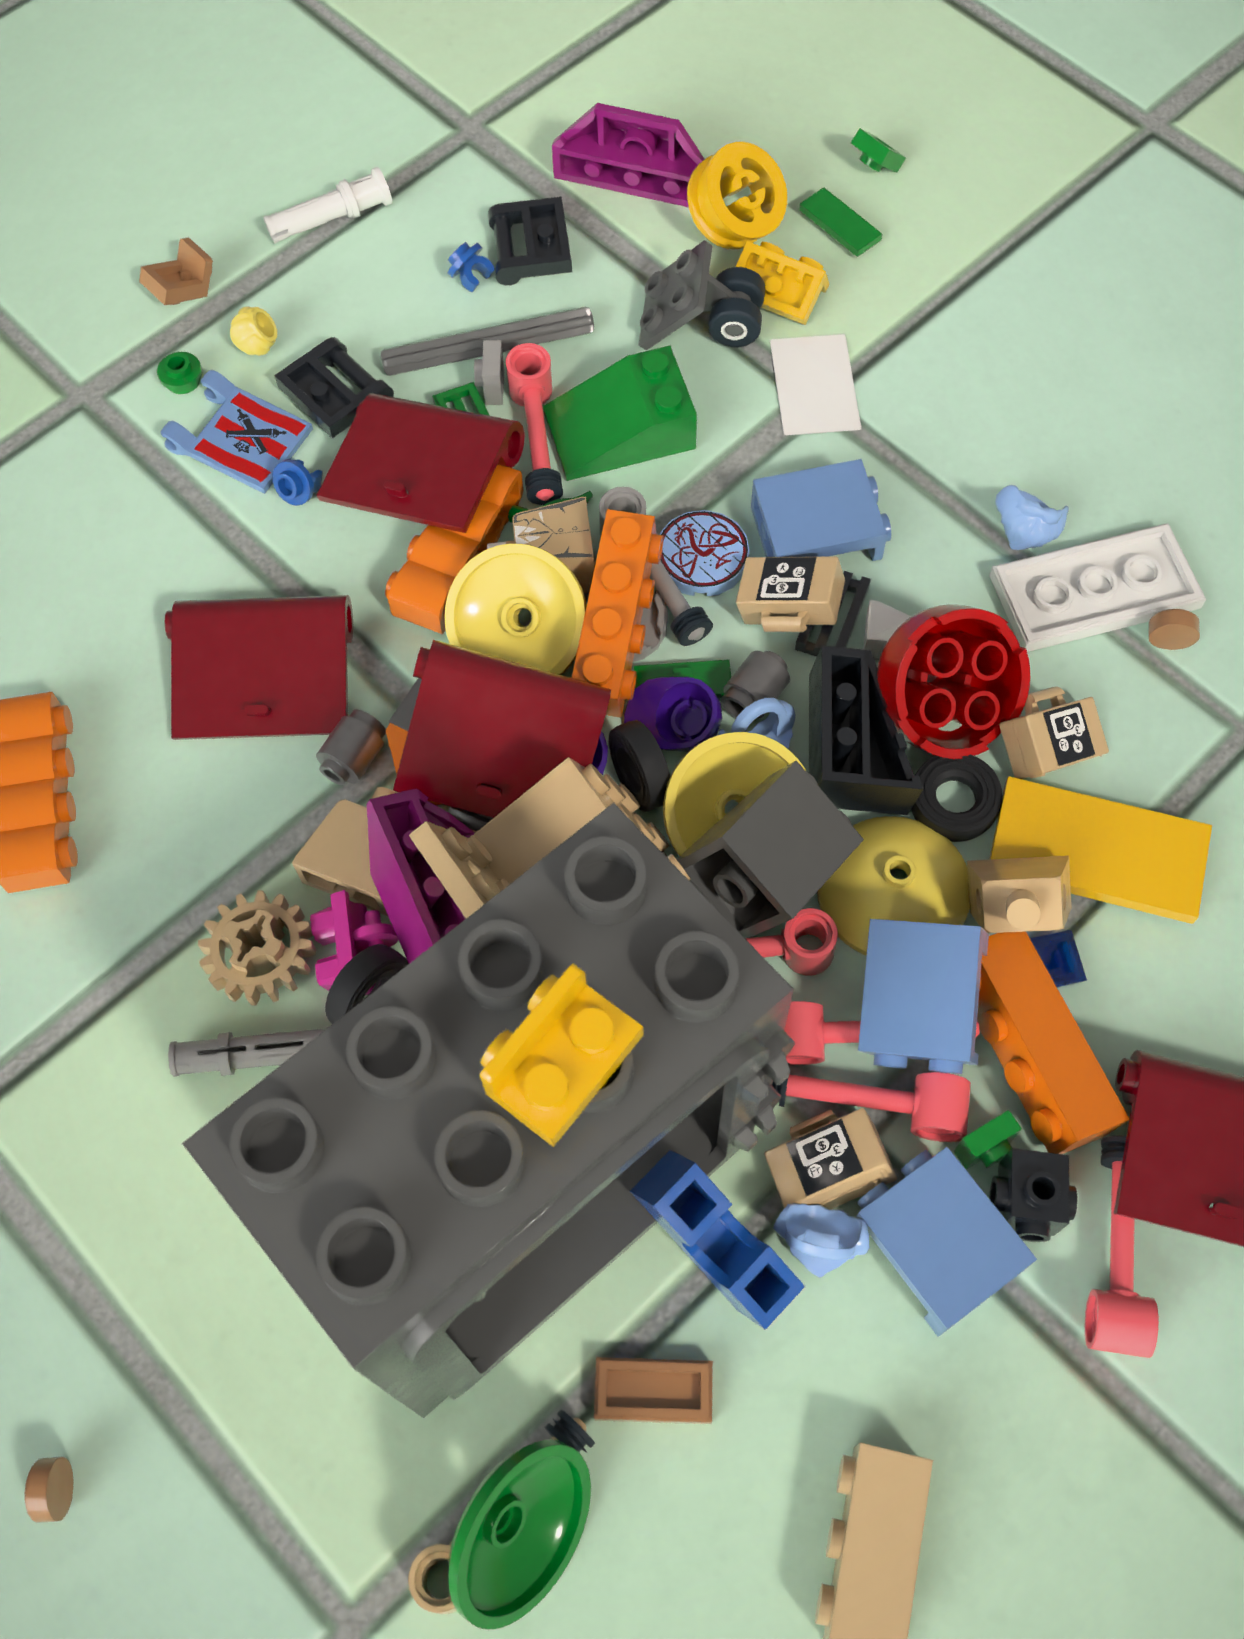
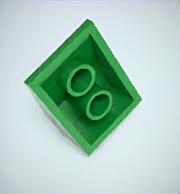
(623, 416)

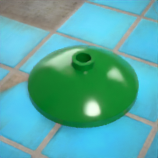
(518, 1533)

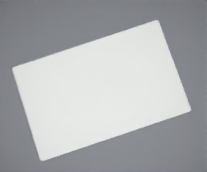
(815, 384)

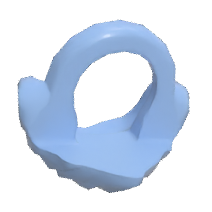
(1028, 519)
(777, 724)
(822, 1236)

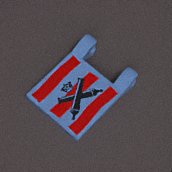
(242, 437)

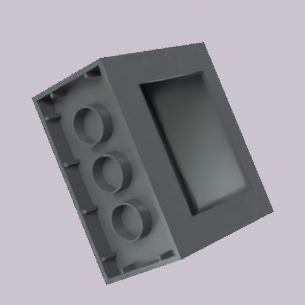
(426, 1211)

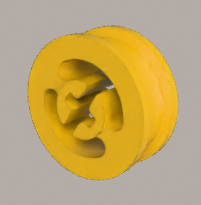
(727, 173)

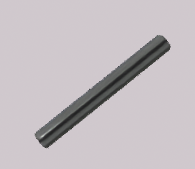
(470, 343)

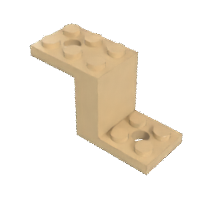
(524, 833)

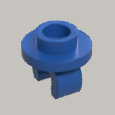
(465, 260)
(295, 482)

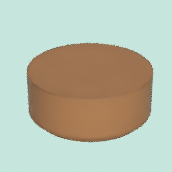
(1174, 629)
(49, 1489)

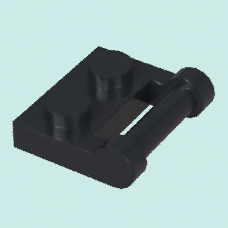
(544, 239)
(321, 392)

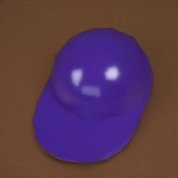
(676, 711)

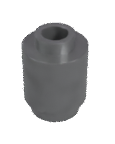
(757, 678)
(351, 747)

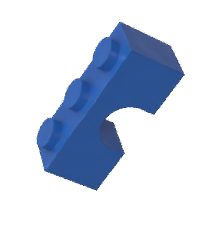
(721, 1247)

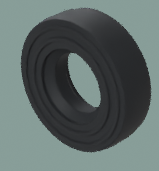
(639, 763)
(978, 778)
(368, 967)

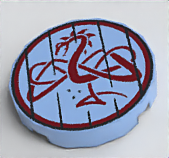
(704, 552)

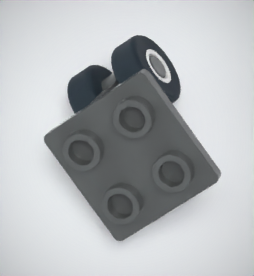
(688, 290)

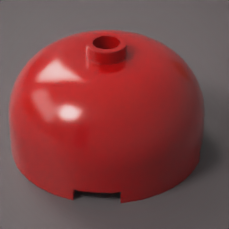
(954, 668)

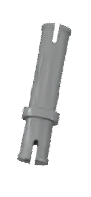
(234, 1053)

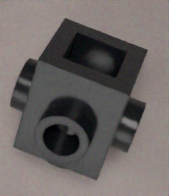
(1034, 1193)

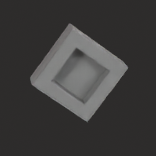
(490, 372)

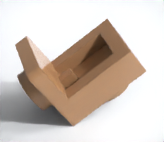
(179, 279)

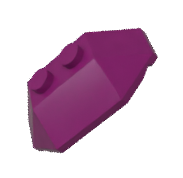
(627, 154)
(406, 883)

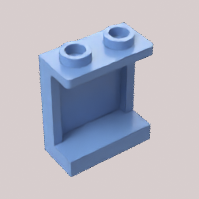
(820, 512)
(922, 994)
(944, 1237)

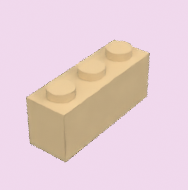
(875, 1545)

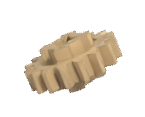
(261, 968)

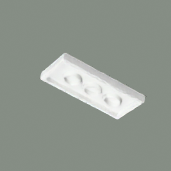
(1095, 587)

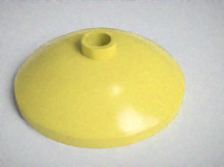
(495, 588)
(714, 774)
(866, 889)

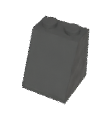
(771, 851)

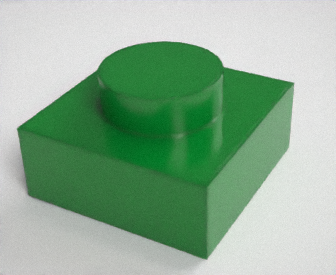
(876, 152)
(988, 1142)

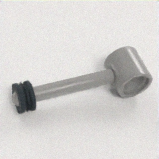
(689, 623)

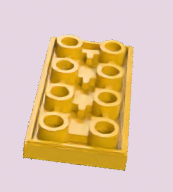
(1112, 847)

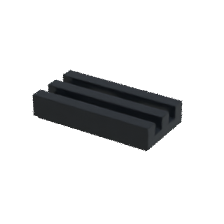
(860, 589)

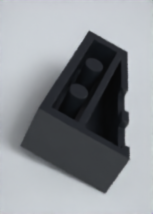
(853, 739)

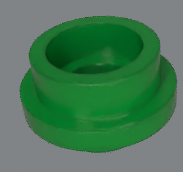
(180, 372)

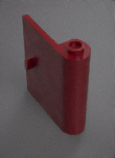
(420, 461)
(254, 656)
(493, 727)
(1183, 1147)

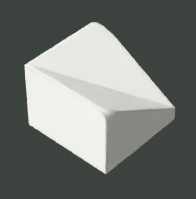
(880, 625)

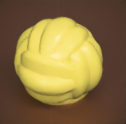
(253, 331)

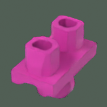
(352, 931)

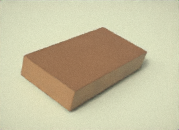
(653, 1390)

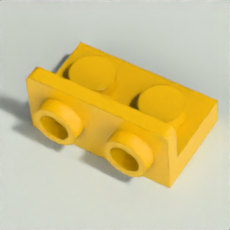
(789, 283)
(558, 1054)

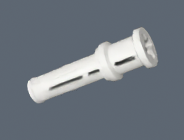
(346, 200)

